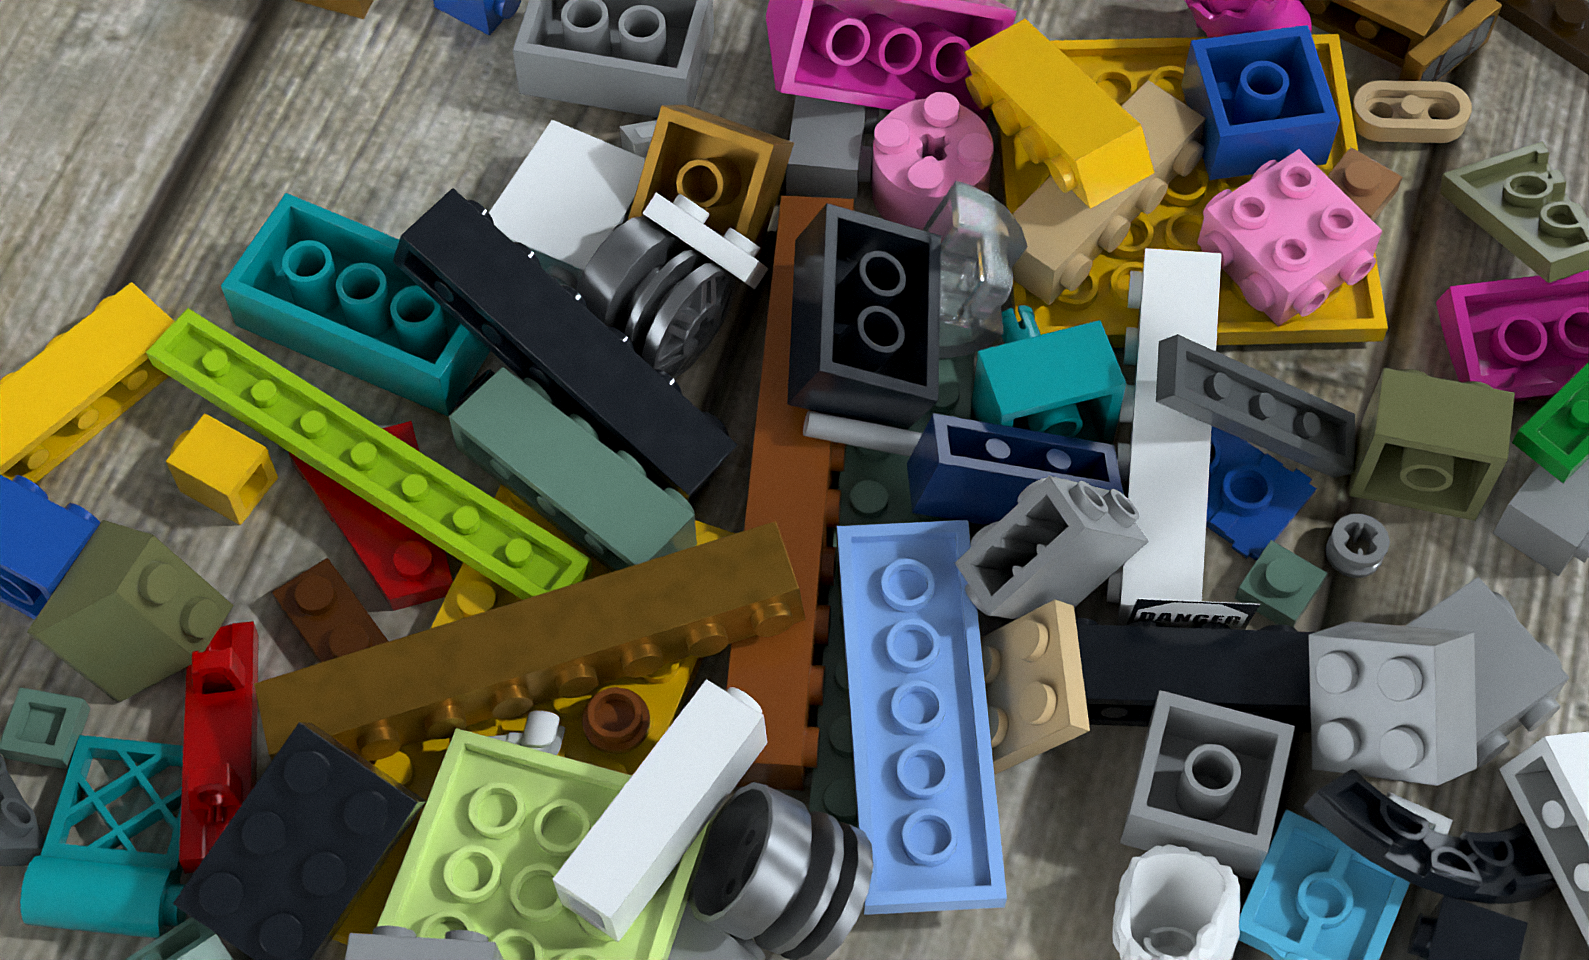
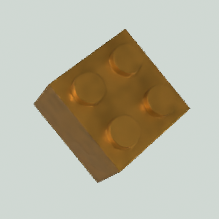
(717, 166)

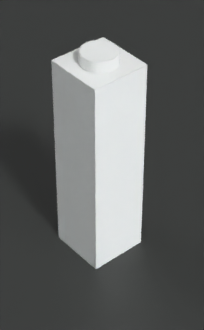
(662, 809)

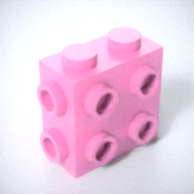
(1289, 237)

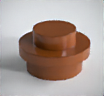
(616, 720)

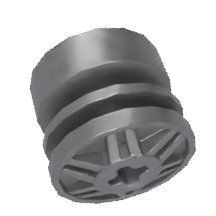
(657, 294)
(782, 874)

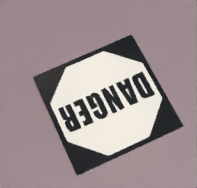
(1191, 613)

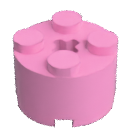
(922, 154)

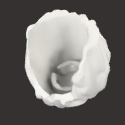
(1176, 907)

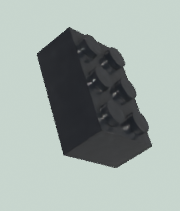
(865, 319)
(300, 849)

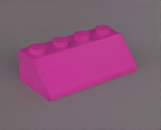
(879, 48)

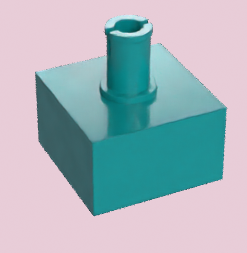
(1050, 381)

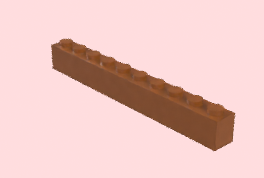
(793, 487)

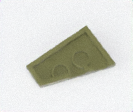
(1524, 209)

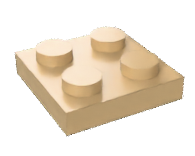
(1034, 684)

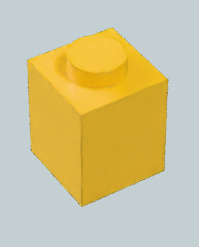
(221, 468)

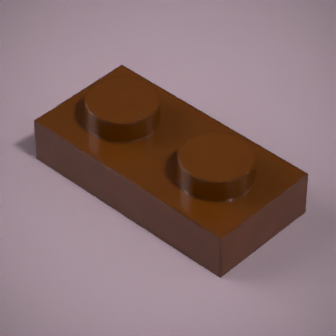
(327, 613)

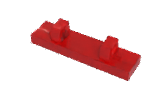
(218, 738)

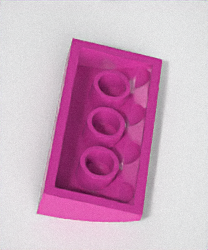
(1518, 333)

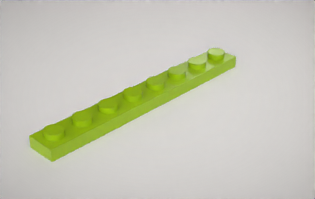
(367, 459)

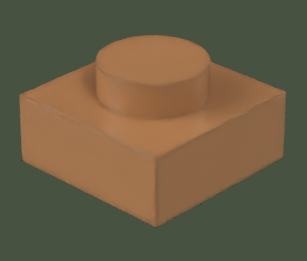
(1365, 182)

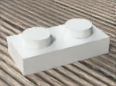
(687, 222)

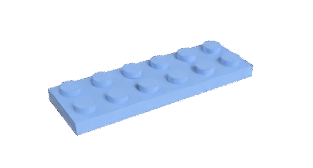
(919, 719)

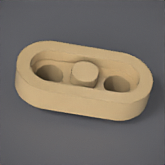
(1408, 110)

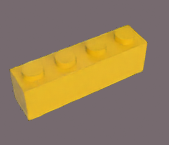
(1058, 113)
(79, 384)

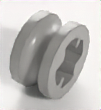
(1357, 564)

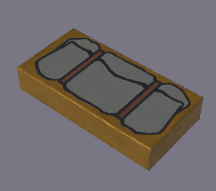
(1451, 42)

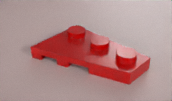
(395, 557)

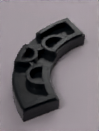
(1471, 867)

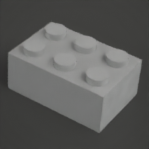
(614, 52)

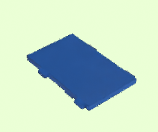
(1251, 494)

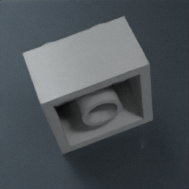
(1393, 701)
(1208, 782)

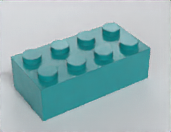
(341, 300)

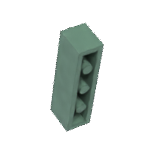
(570, 475)

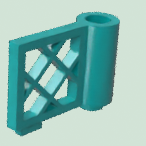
(100, 885)

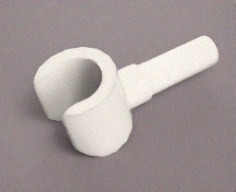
(539, 733)

